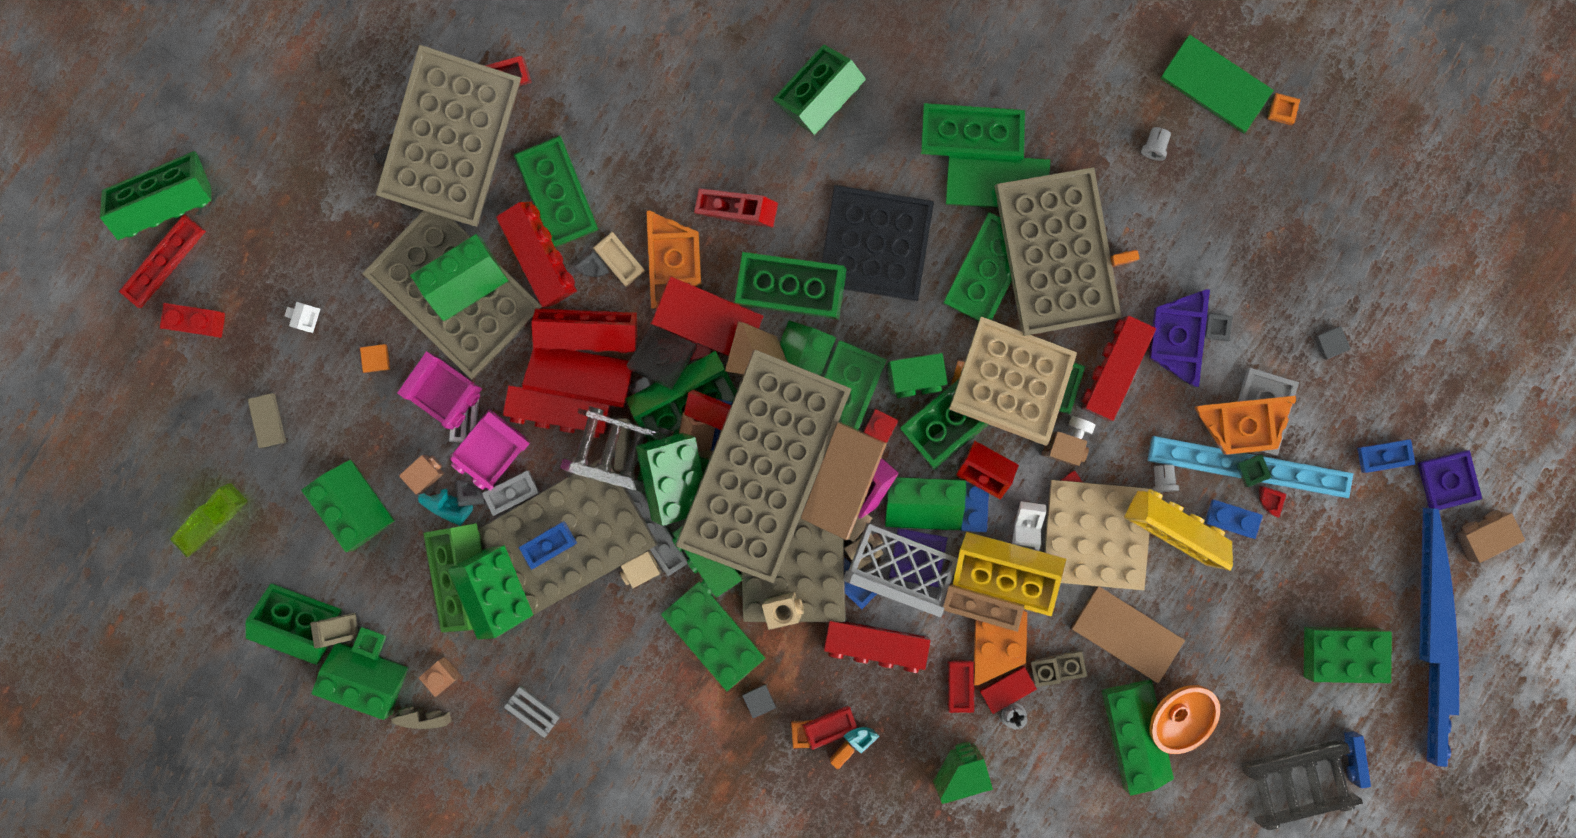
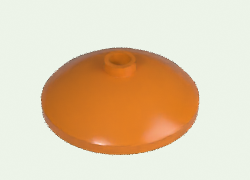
(1184, 719)

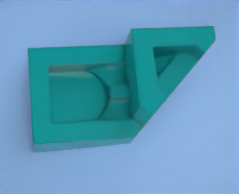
(446, 507)

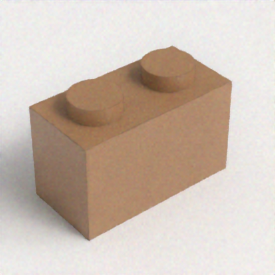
(1066, 449)
(1489, 536)

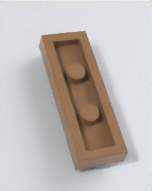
(983, 607)

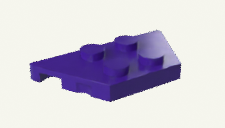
(1180, 336)

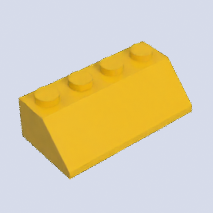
(1180, 529)
(1009, 572)

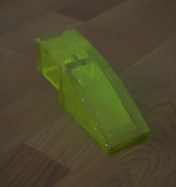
(208, 519)

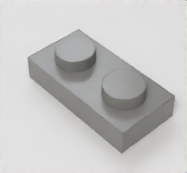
(511, 493)

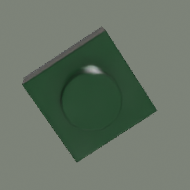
(1253, 470)

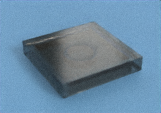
(661, 356)

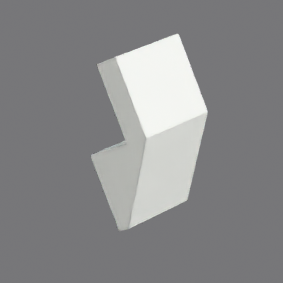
(1028, 525)

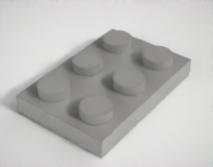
(1264, 386)

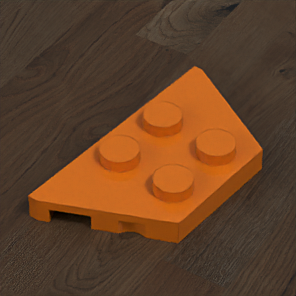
(673, 253)
(1247, 424)
(998, 649)

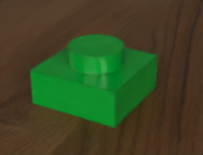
(369, 643)

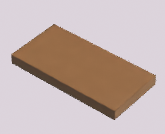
(843, 480)
(1127, 634)

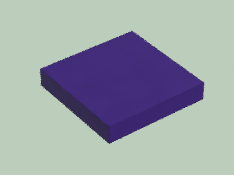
(1450, 480)
(933, 541)

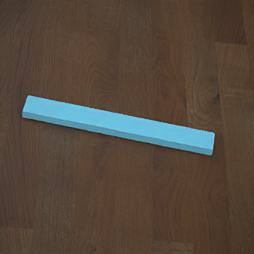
(1282, 472)

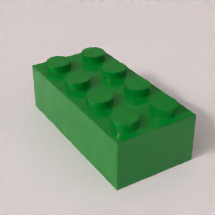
(790, 285)

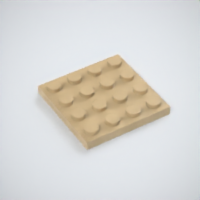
(1013, 381)
(1093, 535)

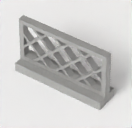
(888, 587)

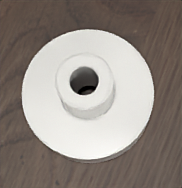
(1081, 426)

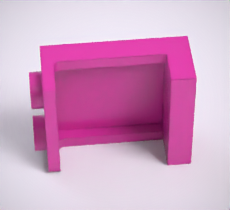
(440, 390)
(488, 450)

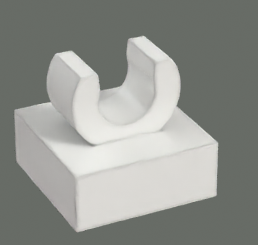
(303, 316)

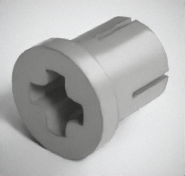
(1156, 144)
(1166, 483)
(1007, 713)

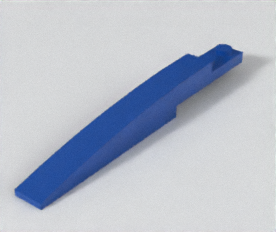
(1438, 637)

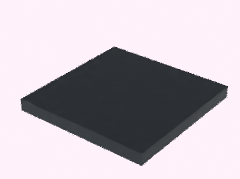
(878, 241)

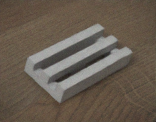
(526, 719)

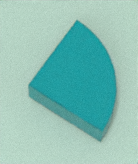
(861, 738)

